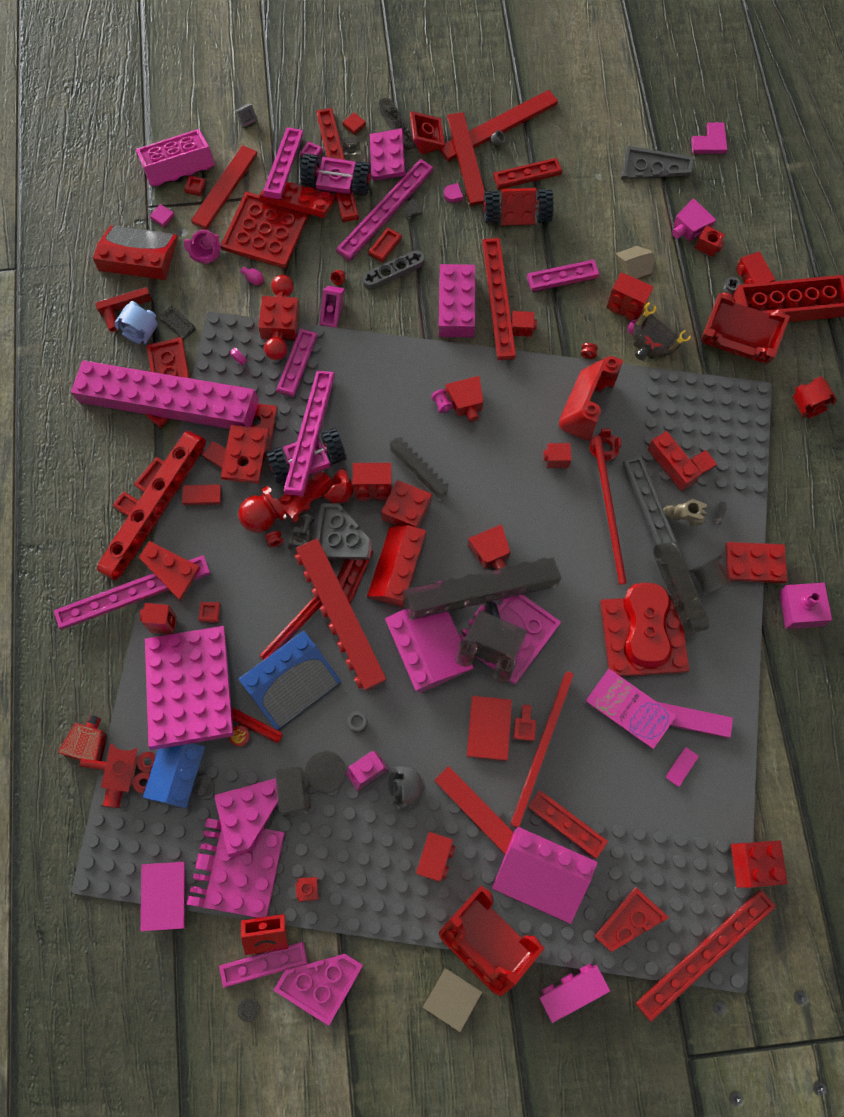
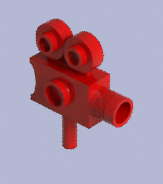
(120, 773)

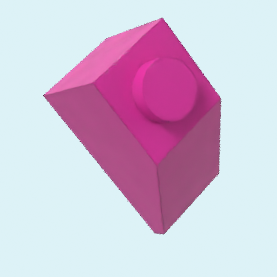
(331, 306)

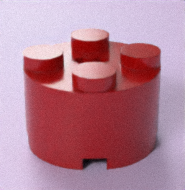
(814, 397)

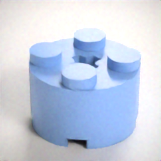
(136, 323)

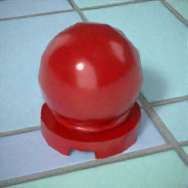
(259, 512)

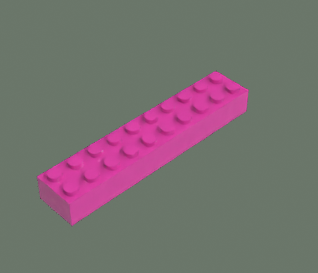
(164, 395)

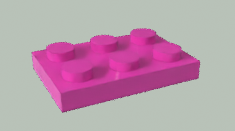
(387, 154)

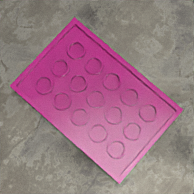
(188, 688)

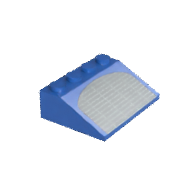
(290, 680)

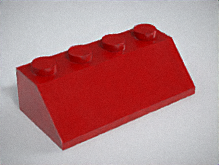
(397, 564)

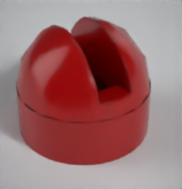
(336, 275)

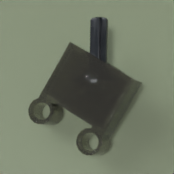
(492, 641)

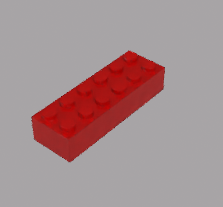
(799, 298)

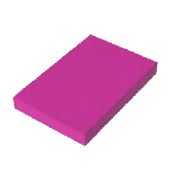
(163, 896)

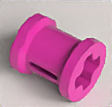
(446, 405)

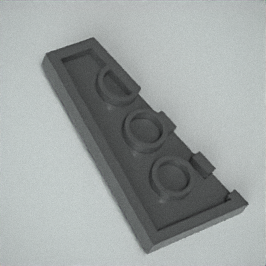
(653, 164)

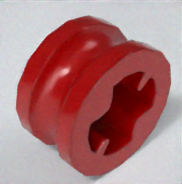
(589, 350)
(274, 539)

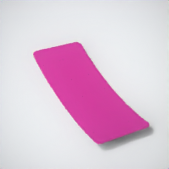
(682, 766)

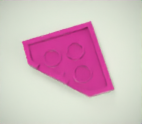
(245, 814)
(320, 985)

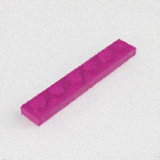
(283, 163)

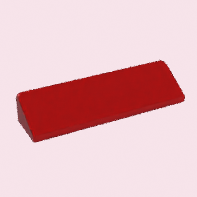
(351, 575)

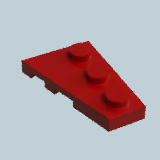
(314, 489)
(630, 920)

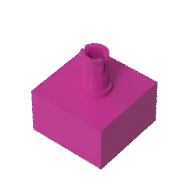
(805, 605)

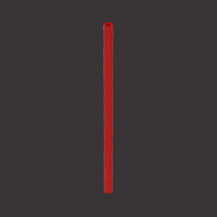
(610, 510)

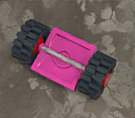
(335, 174)
(332, 446)

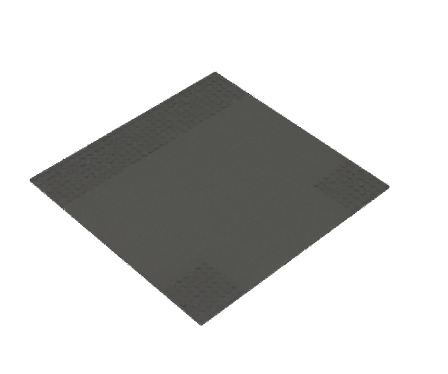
(356, 842)

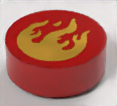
(241, 736)

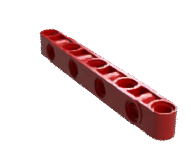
(151, 505)

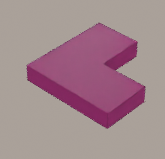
(713, 143)

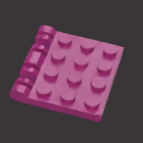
(529, 616)
(238, 882)

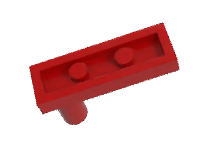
(111, 305)

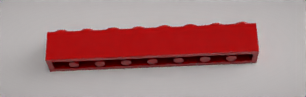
(340, 614)

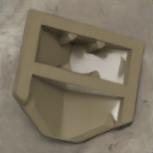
(636, 262)

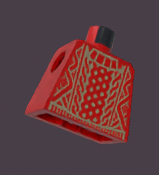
(85, 741)

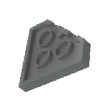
(341, 535)

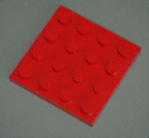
(264, 231)
(616, 630)

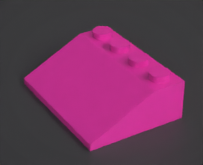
(175, 157)
(427, 648)
(544, 875)

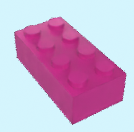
(456, 300)

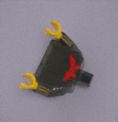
(654, 337)

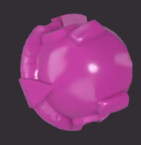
(203, 247)

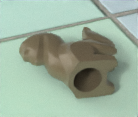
(690, 511)

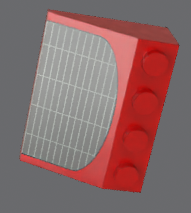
(135, 252)

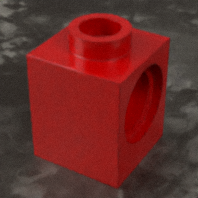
(710, 241)
(523, 323)

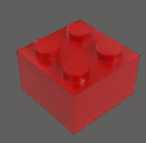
(629, 296)
(372, 481)
(406, 505)
(759, 864)

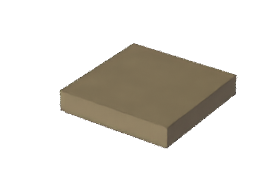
(452, 999)

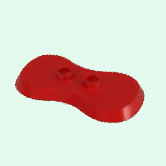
(648, 638)

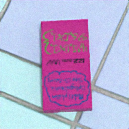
(631, 708)

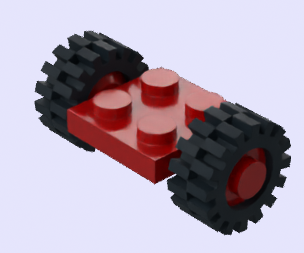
(518, 206)

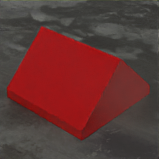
(427, 132)

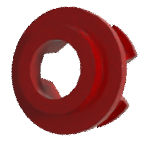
(611, 440)

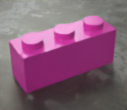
(573, 992)

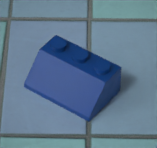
(174, 774)

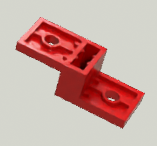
(249, 444)

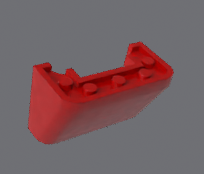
(744, 329)
(580, 413)
(489, 943)

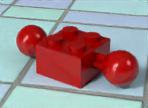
(279, 318)

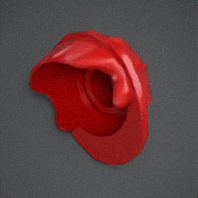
(341, 489)

